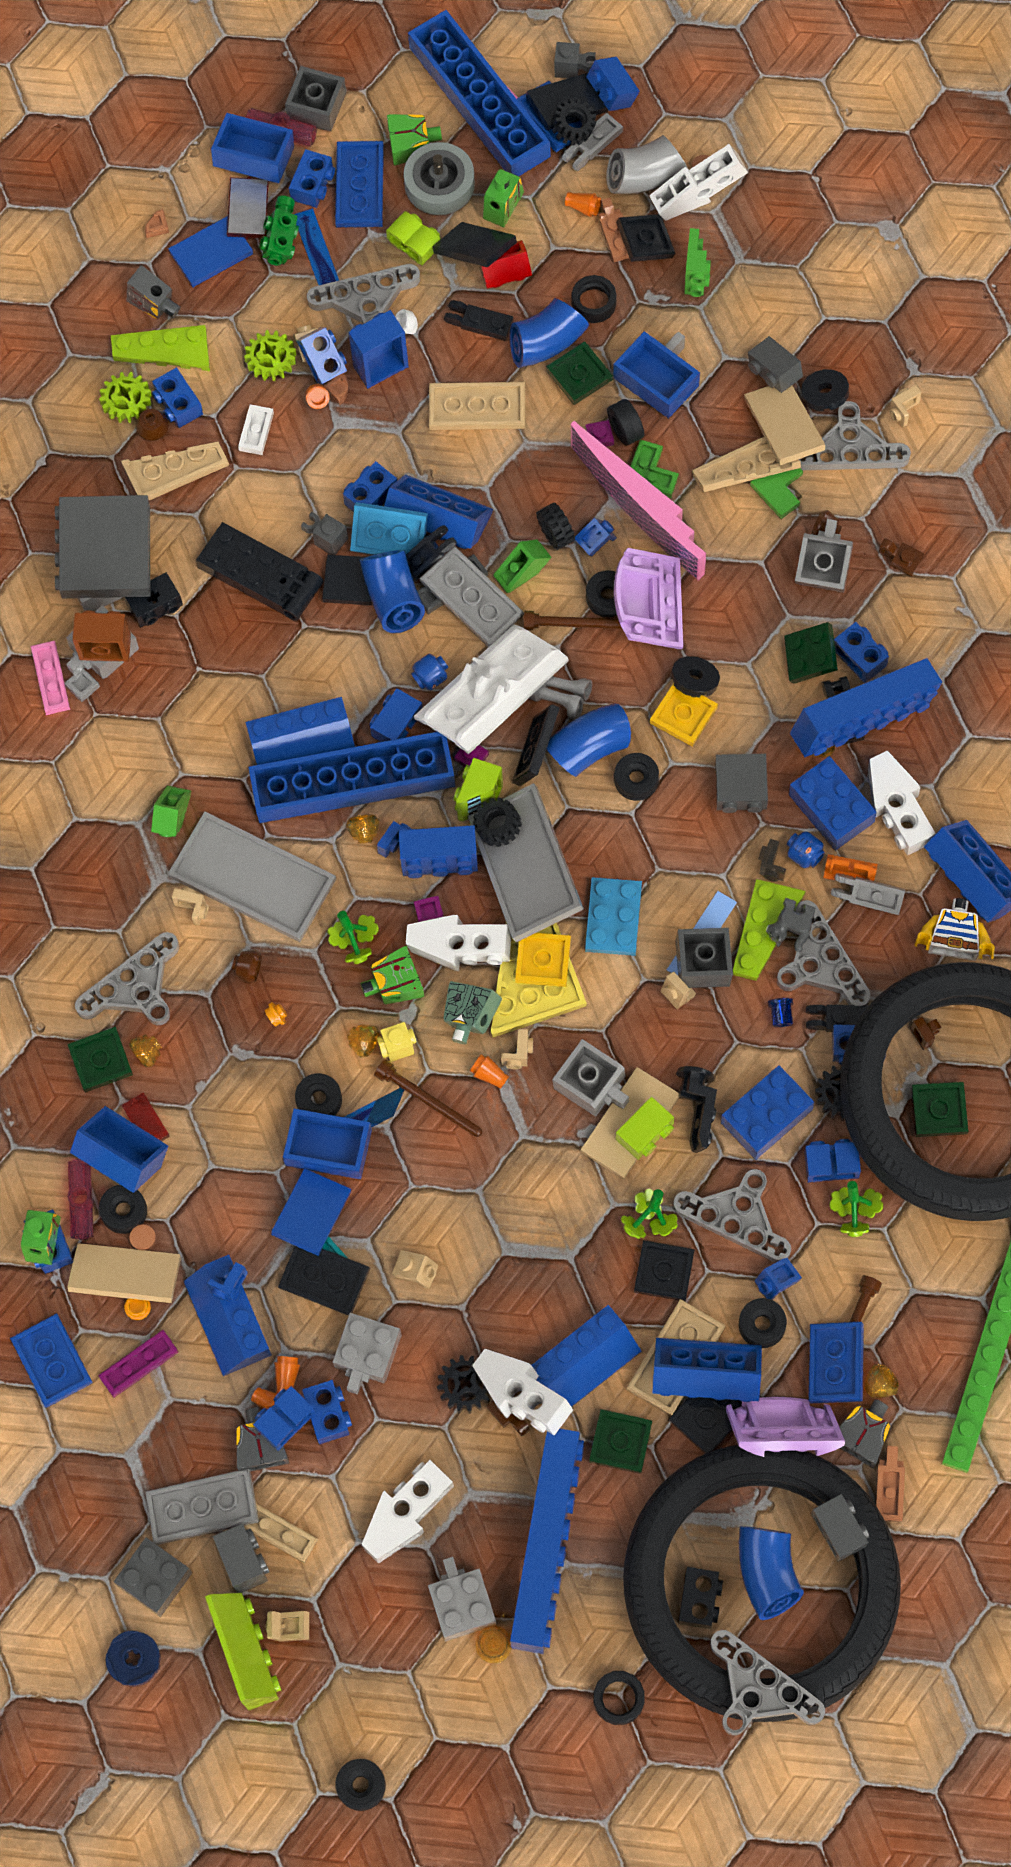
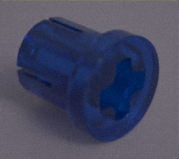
(781, 1012)

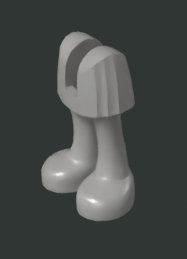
(573, 703)

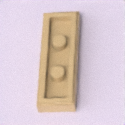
(283, 1534)

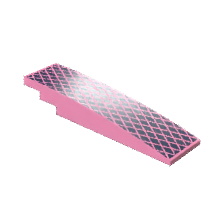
(641, 501)

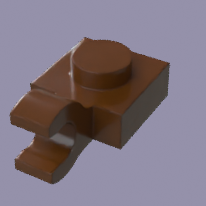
(904, 558)
(519, 1425)

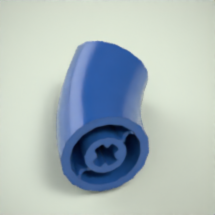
(545, 333)
(392, 590)
(590, 738)
(768, 1571)

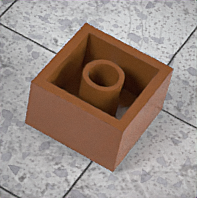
(101, 636)

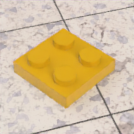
(683, 715)
(543, 960)

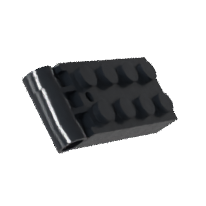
(259, 571)

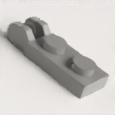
(603, 134)
(870, 894)

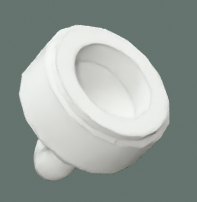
(407, 321)

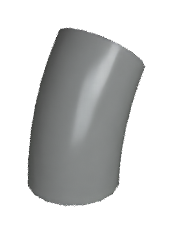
(643, 167)

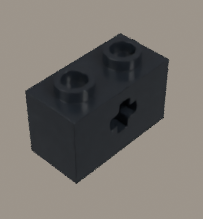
(167, 601)

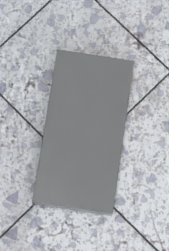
(471, 596)
(202, 1506)

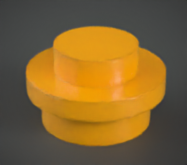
(276, 1014)
(137, 1309)

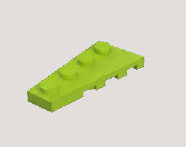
(174, 346)
(764, 910)

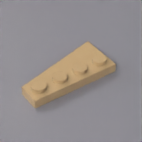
(740, 466)
(174, 469)

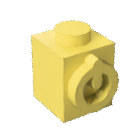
(396, 1042)

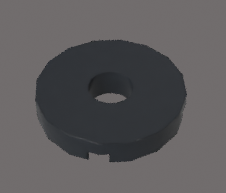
(825, 379)
(699, 667)

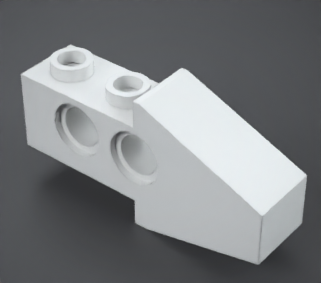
(695, 186)
(893, 783)
(437, 937)
(507, 1376)
(392, 1532)

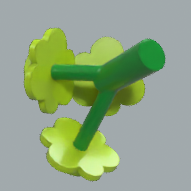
(342, 935)
(846, 1202)
(649, 1205)

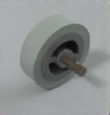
(439, 178)

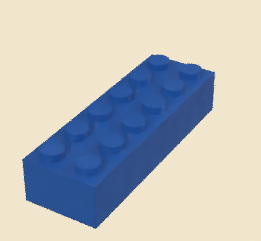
(866, 708)

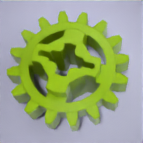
(266, 364)
(132, 389)

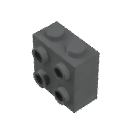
(741, 782)

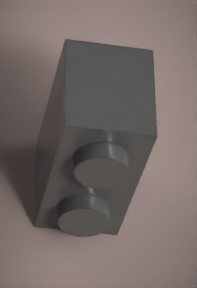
(775, 364)
(840, 1527)

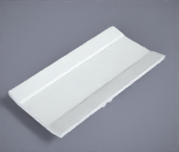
(492, 687)

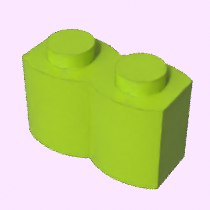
(413, 237)

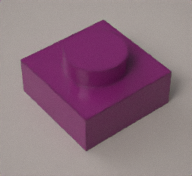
(601, 432)
(466, 759)
(428, 909)

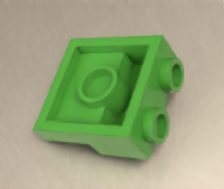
(697, 266)

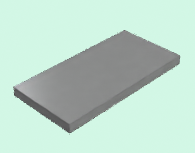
(530, 870)
(252, 876)

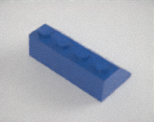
(460, 515)
(301, 732)
(973, 868)
(227, 1323)
(587, 1356)
(707, 1369)

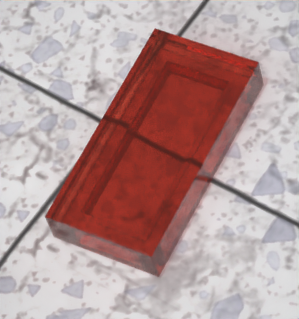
(144, 1116)

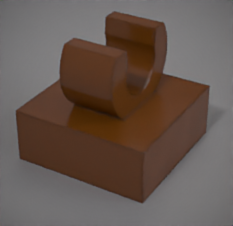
(925, 1032)

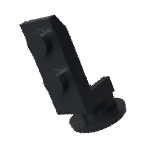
(704, 1113)

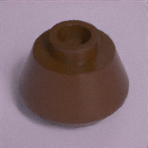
(152, 424)
(821, 521)
(247, 965)

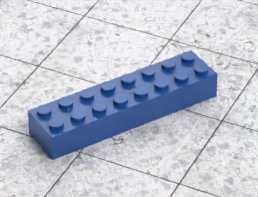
(479, 94)
(351, 776)
(545, 1540)

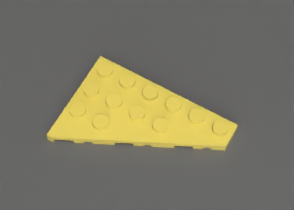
(532, 1003)

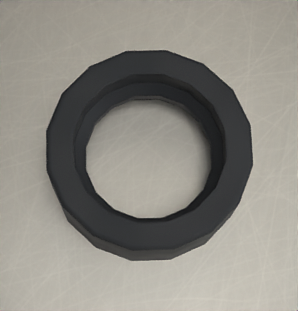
(597, 283)
(634, 1683)

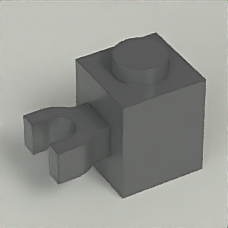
(569, 60)
(327, 533)

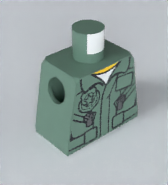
(469, 1009)

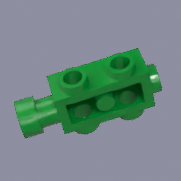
(280, 228)

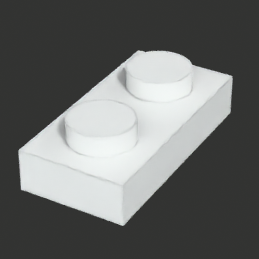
(256, 429)

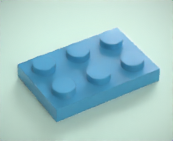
(386, 529)
(613, 916)

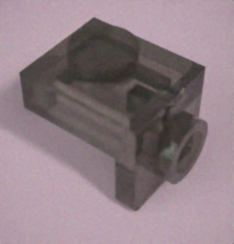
(768, 856)

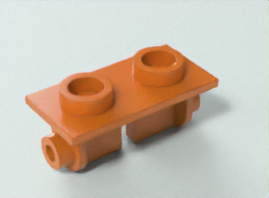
(849, 867)

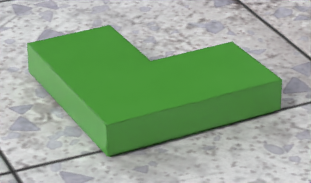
(645, 464)
(775, 492)

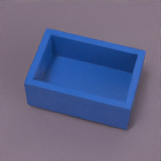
(252, 148)
(378, 348)
(656, 374)
(832, 803)
(438, 851)
(767, 1112)
(327, 1144)
(119, 1149)

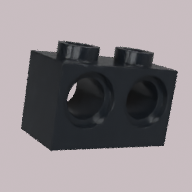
(693, 1597)

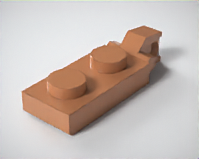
(611, 232)
(890, 1486)

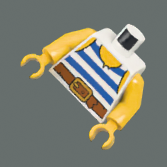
(956, 934)

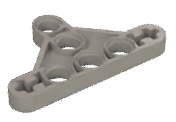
(354, 300)
(862, 445)
(827, 973)
(125, 992)
(726, 1210)
(770, 1696)

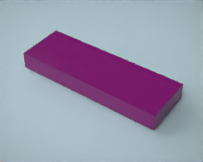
(138, 1363)

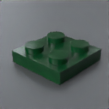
(579, 373)
(810, 652)
(100, 1059)
(939, 1109)
(620, 1441)

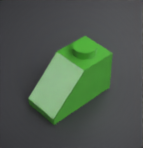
(522, 564)
(170, 811)

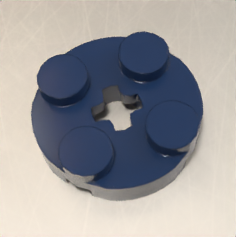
(147, 1665)

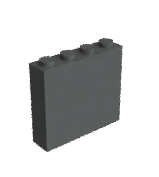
(103, 546)

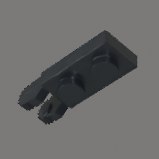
(479, 320)
(427, 552)
(834, 1016)

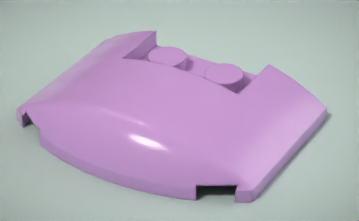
(649, 598)
(784, 1425)

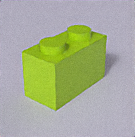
(645, 1129)

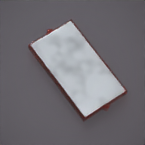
(247, 207)

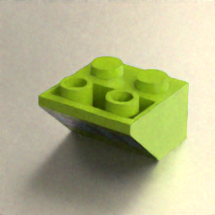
(480, 784)

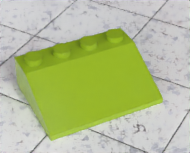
(243, 1649)

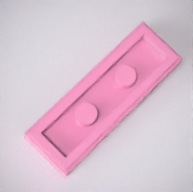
(50, 677)

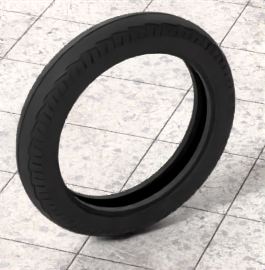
(863, 1097)
(736, 1468)

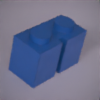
(613, 82)
(395, 717)
(832, 1162)
(284, 1418)

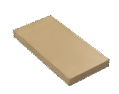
(476, 406)
(784, 423)
(602, 1143)
(124, 1273)
(683, 1324)

